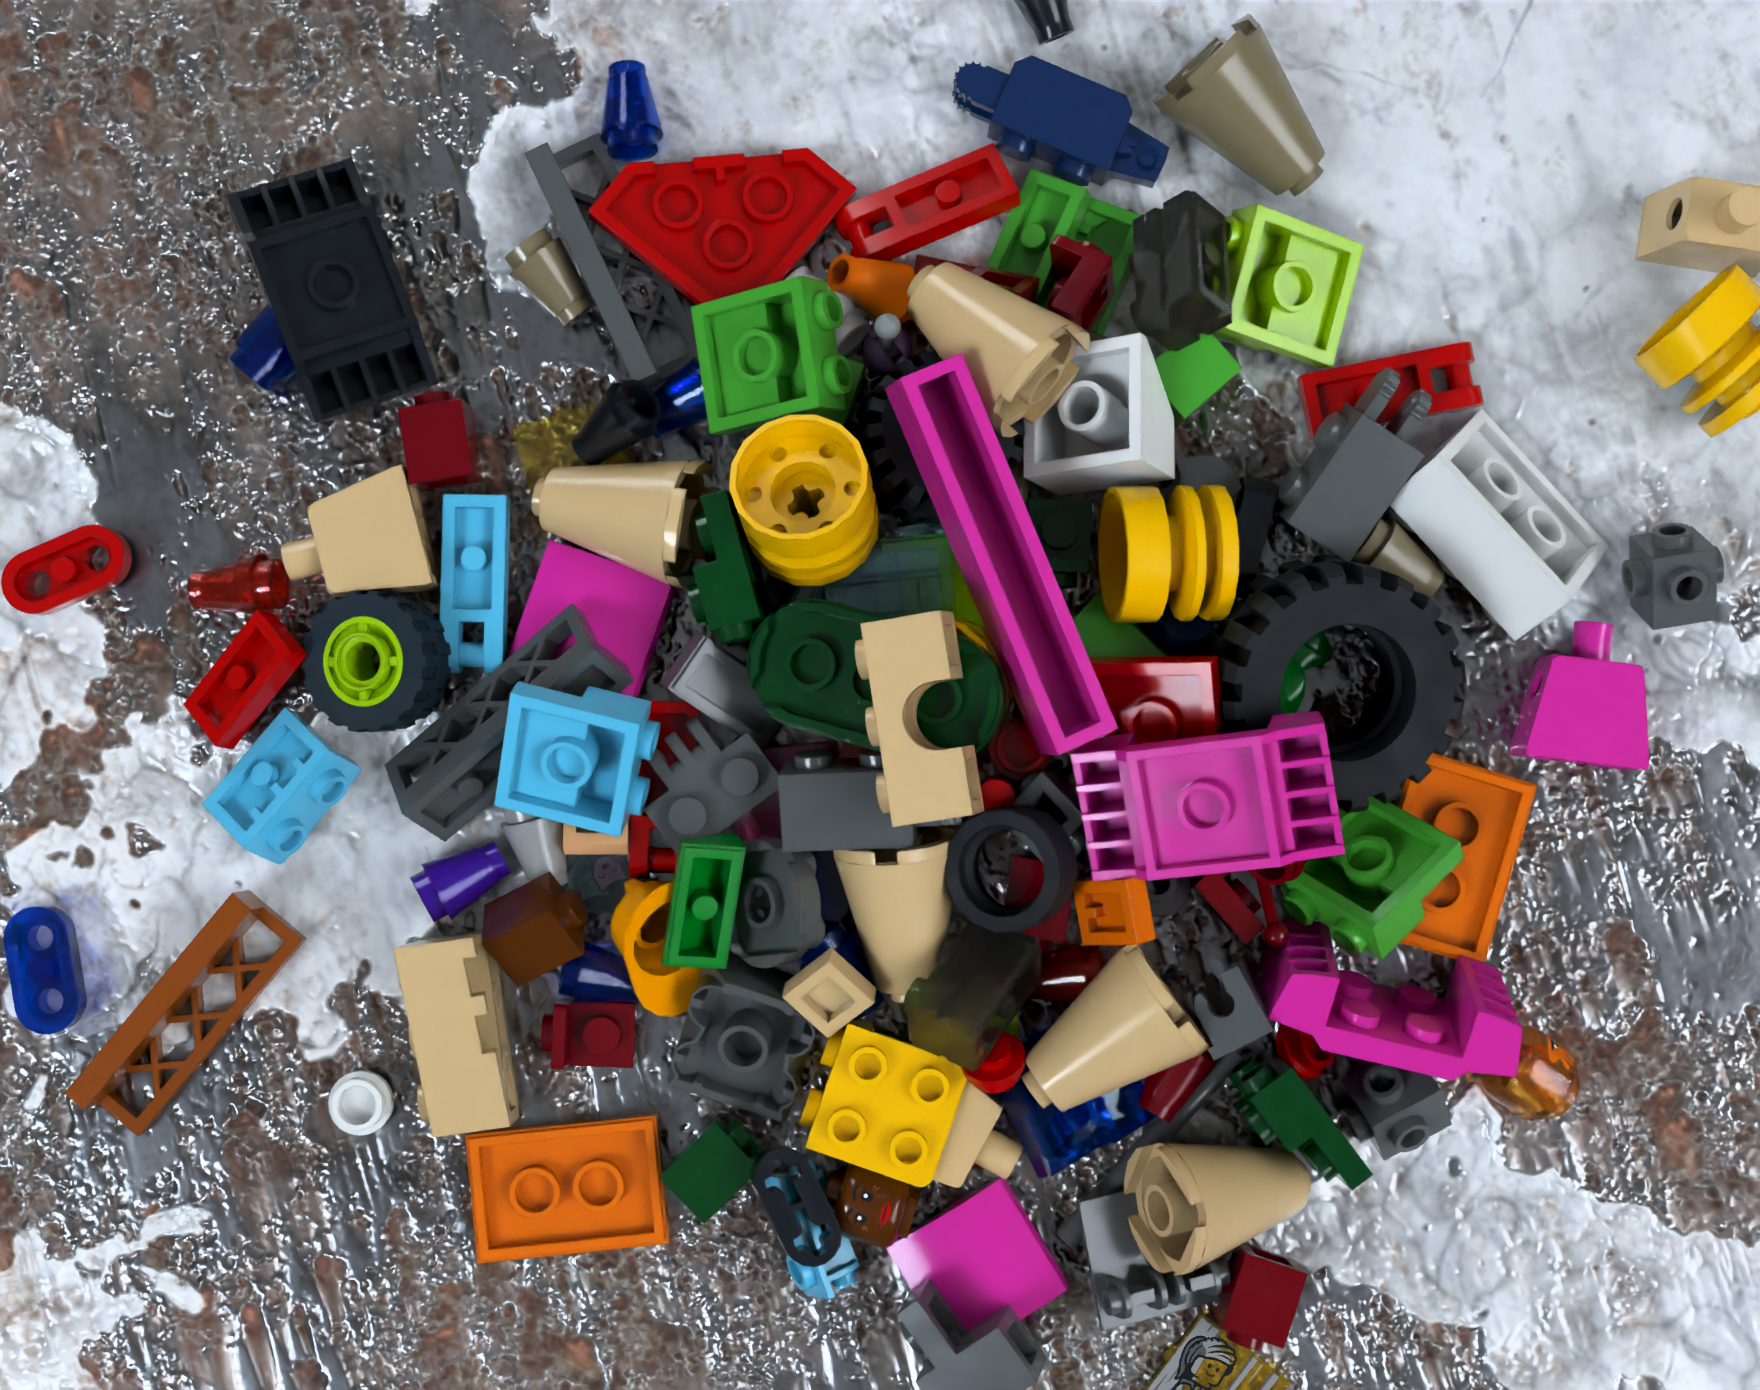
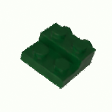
(731, 589)
(1284, 1109)

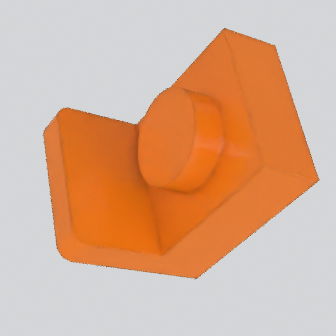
(1113, 911)

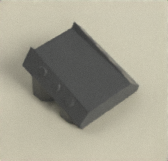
(743, 1040)

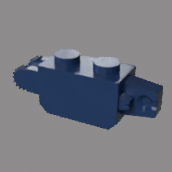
(1060, 121)

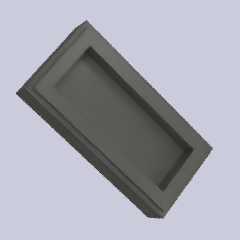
(720, 689)

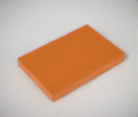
(1488, 819)
(567, 1188)

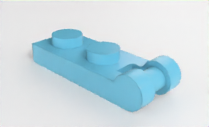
(475, 577)

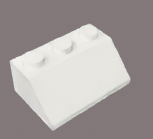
(1499, 526)

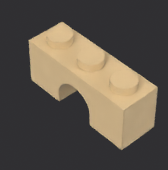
(902, 662)

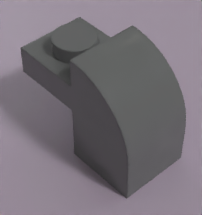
(986, 1357)

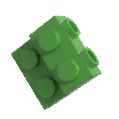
(771, 354)
(1378, 884)

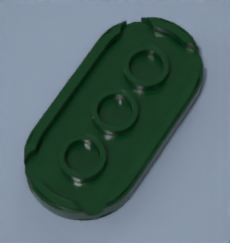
(810, 679)

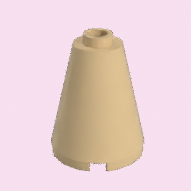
(1009, 343)
(629, 513)
(900, 906)
(1112, 1035)
(1209, 1199)

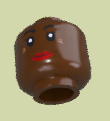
(872, 1205)

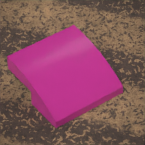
(619, 603)
(982, 1256)

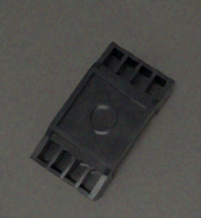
(333, 290)

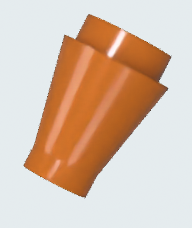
(872, 284)

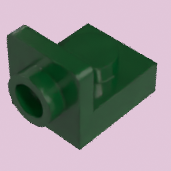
(1065, 536)

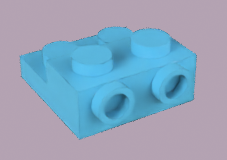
(576, 756)

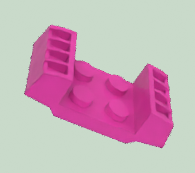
(1209, 801)
(1387, 1025)

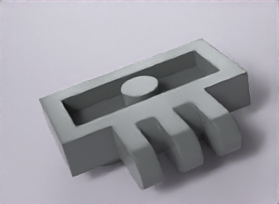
(708, 784)

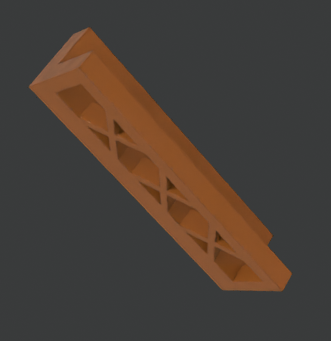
(168, 998)

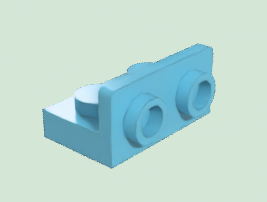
(281, 788)

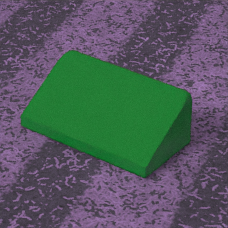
(704, 901)

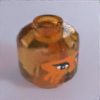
(1544, 1080)

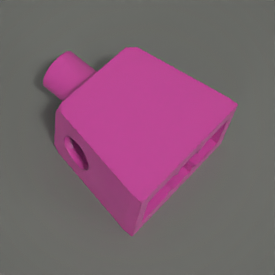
(1585, 706)

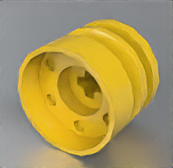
(1715, 346)
(797, 470)
(1167, 553)

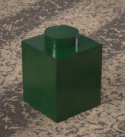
(712, 1166)

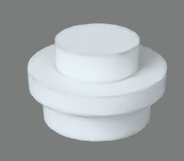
(360, 1102)

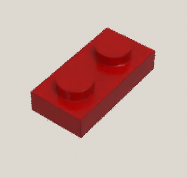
(245, 679)

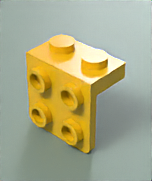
(883, 1104)

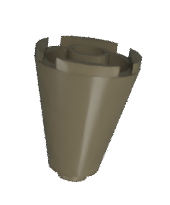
(1246, 110)

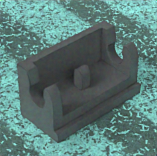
(1239, 1006)

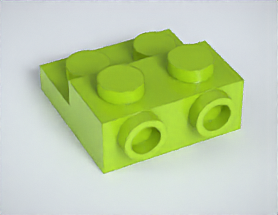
(1288, 285)

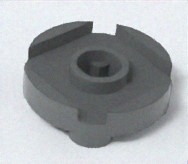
(794, 921)

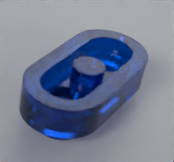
(38, 970)

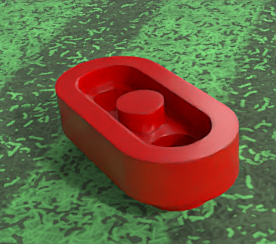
(69, 567)

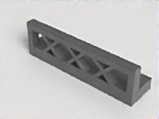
(590, 260)
(465, 773)

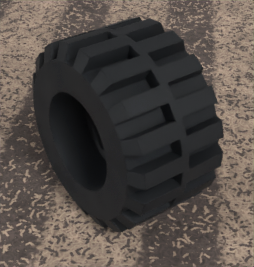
(888, 453)

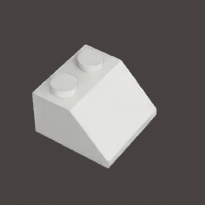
(1106, 425)

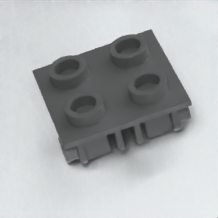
(1123, 1279)

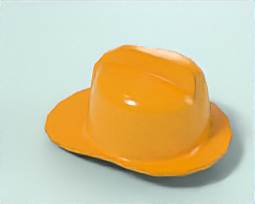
(639, 935)

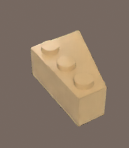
(458, 1034)

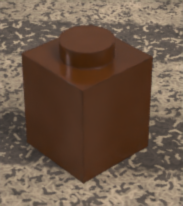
(534, 928)

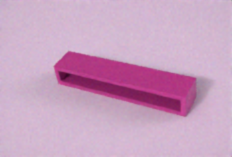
(1000, 556)

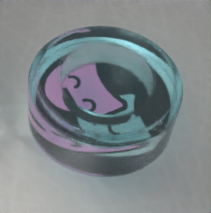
(599, 881)

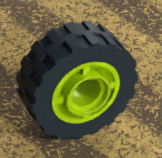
(342, 670)

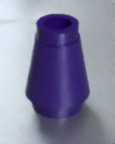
(459, 879)

